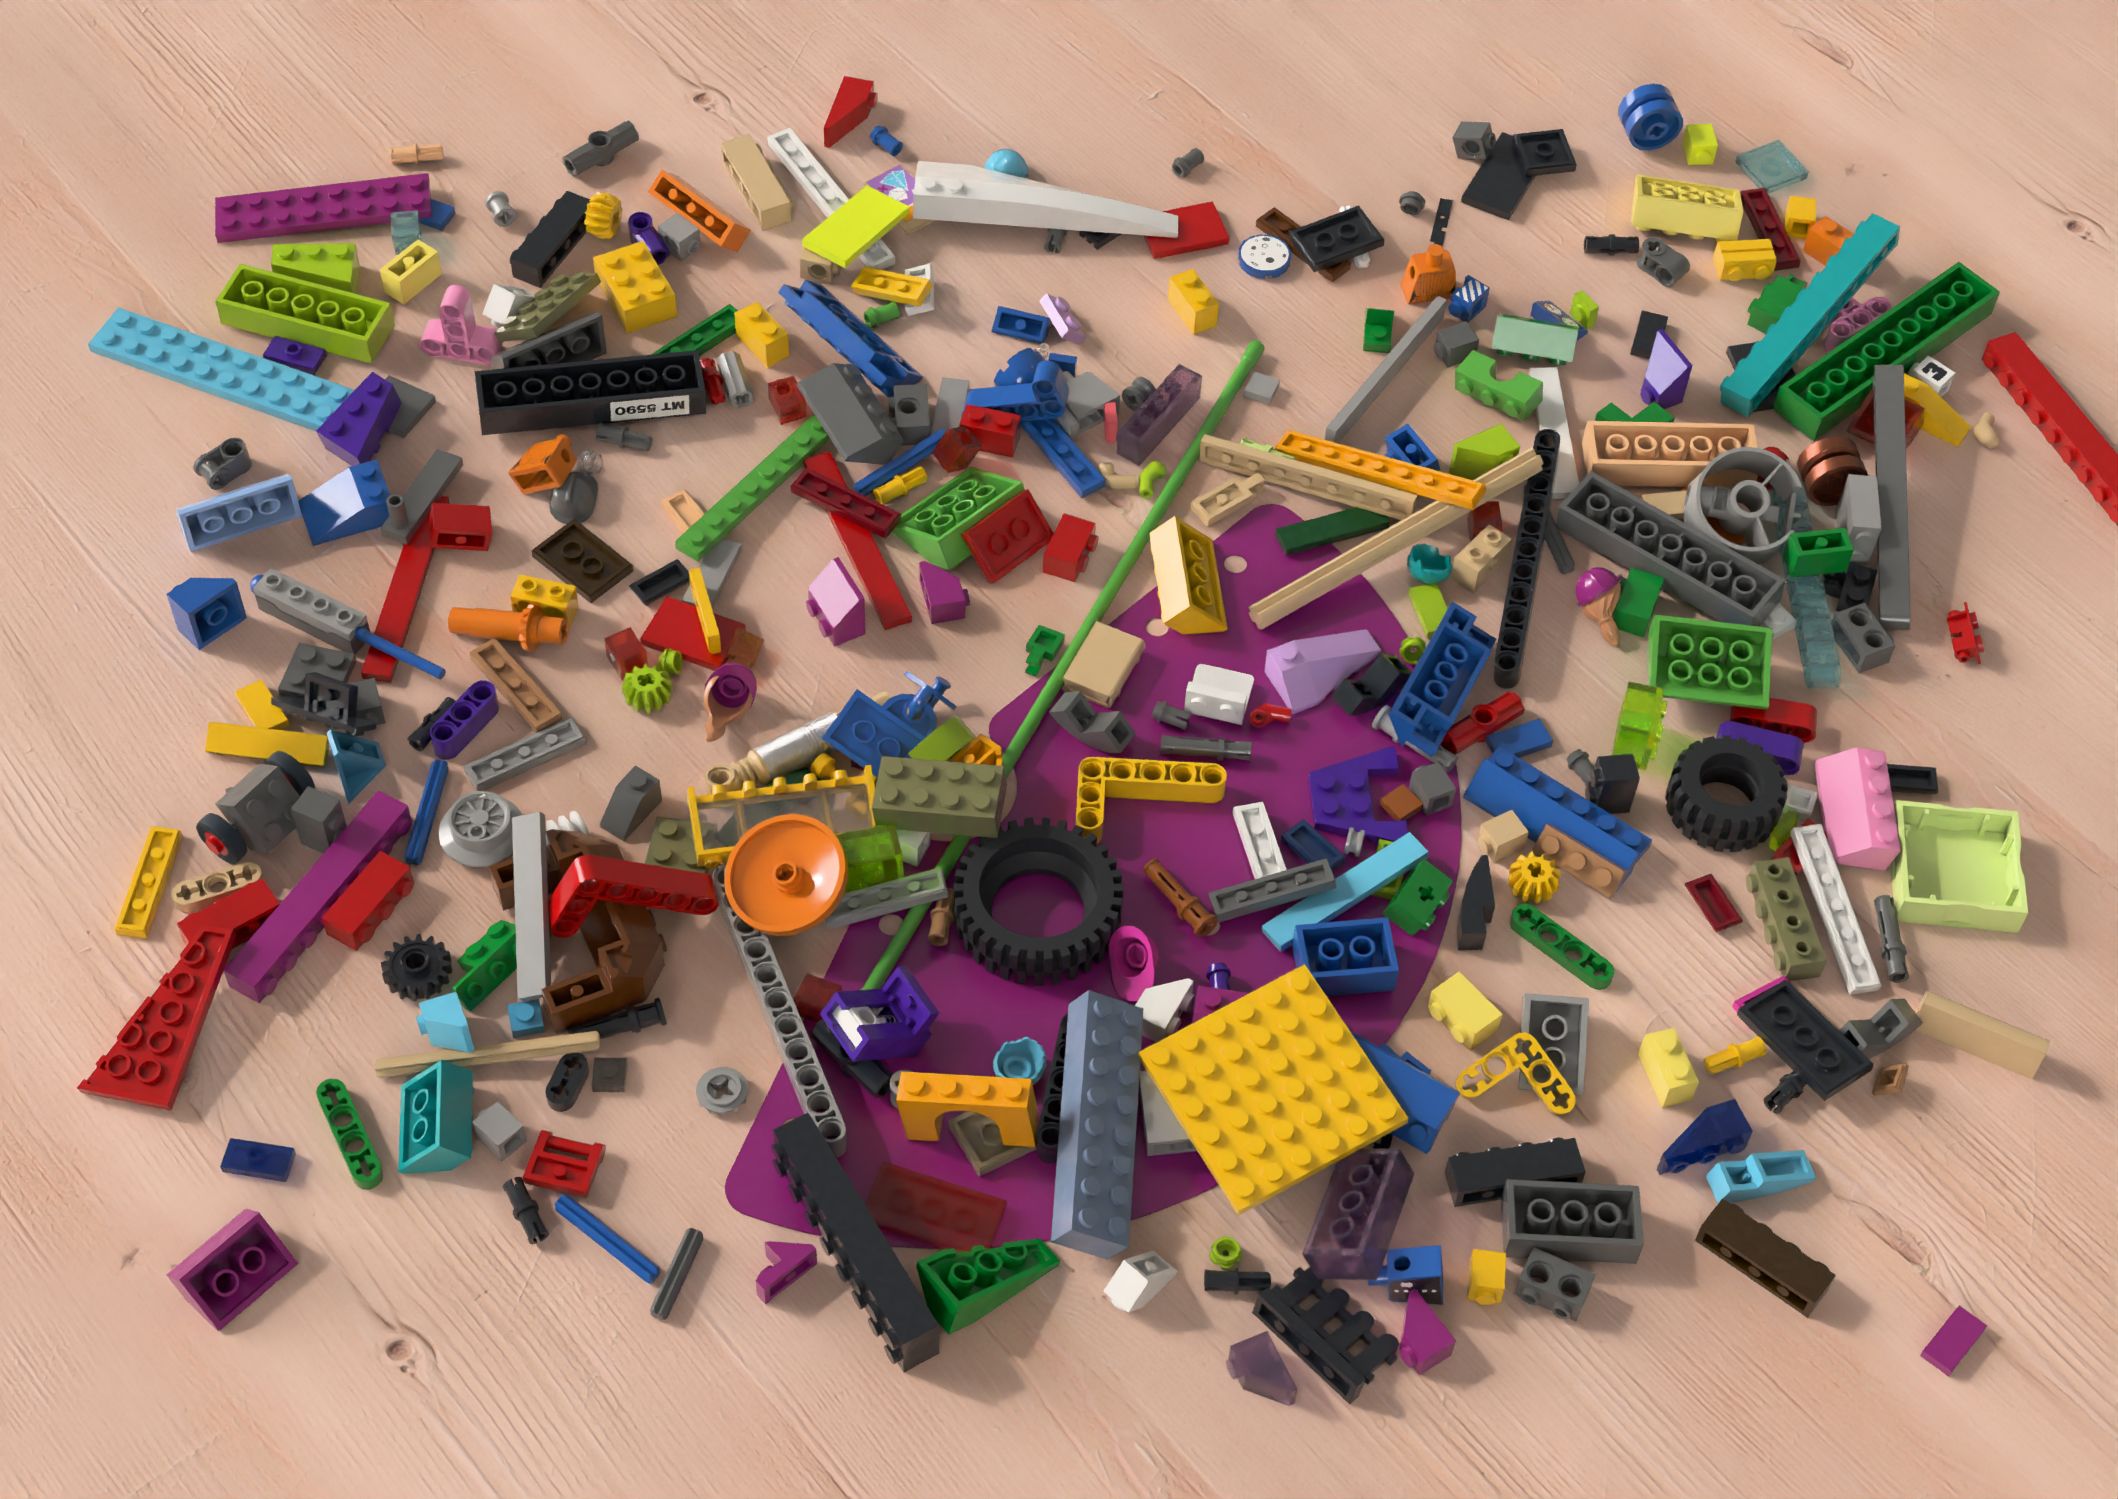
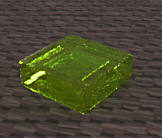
(1782, 830)

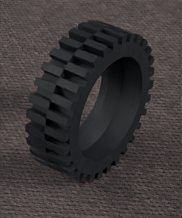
(1038, 851)

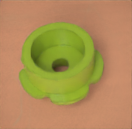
(1407, 654)
(671, 661)
(1229, 1245)

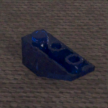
(1711, 1134)

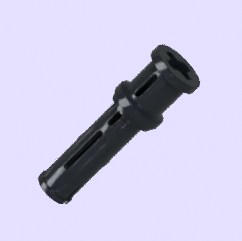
(632, 1019)

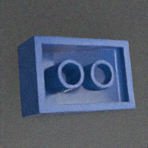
(346, 504)

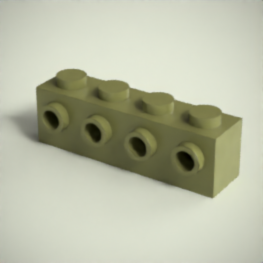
(1786, 919)

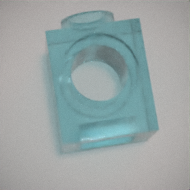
(405, 229)

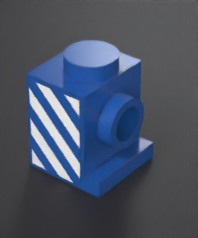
(1469, 299)

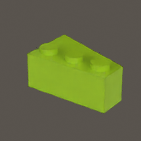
(319, 263)

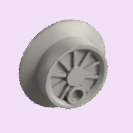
(478, 829)

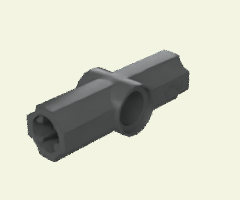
(600, 148)

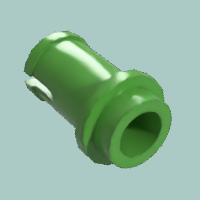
(880, 315)

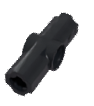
(868, 1073)

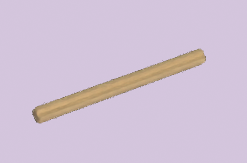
(490, 1053)

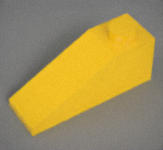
(1939, 416)

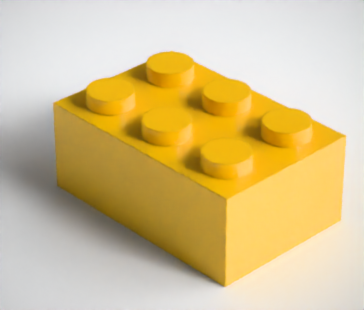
(635, 287)

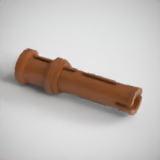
(1187, 906)

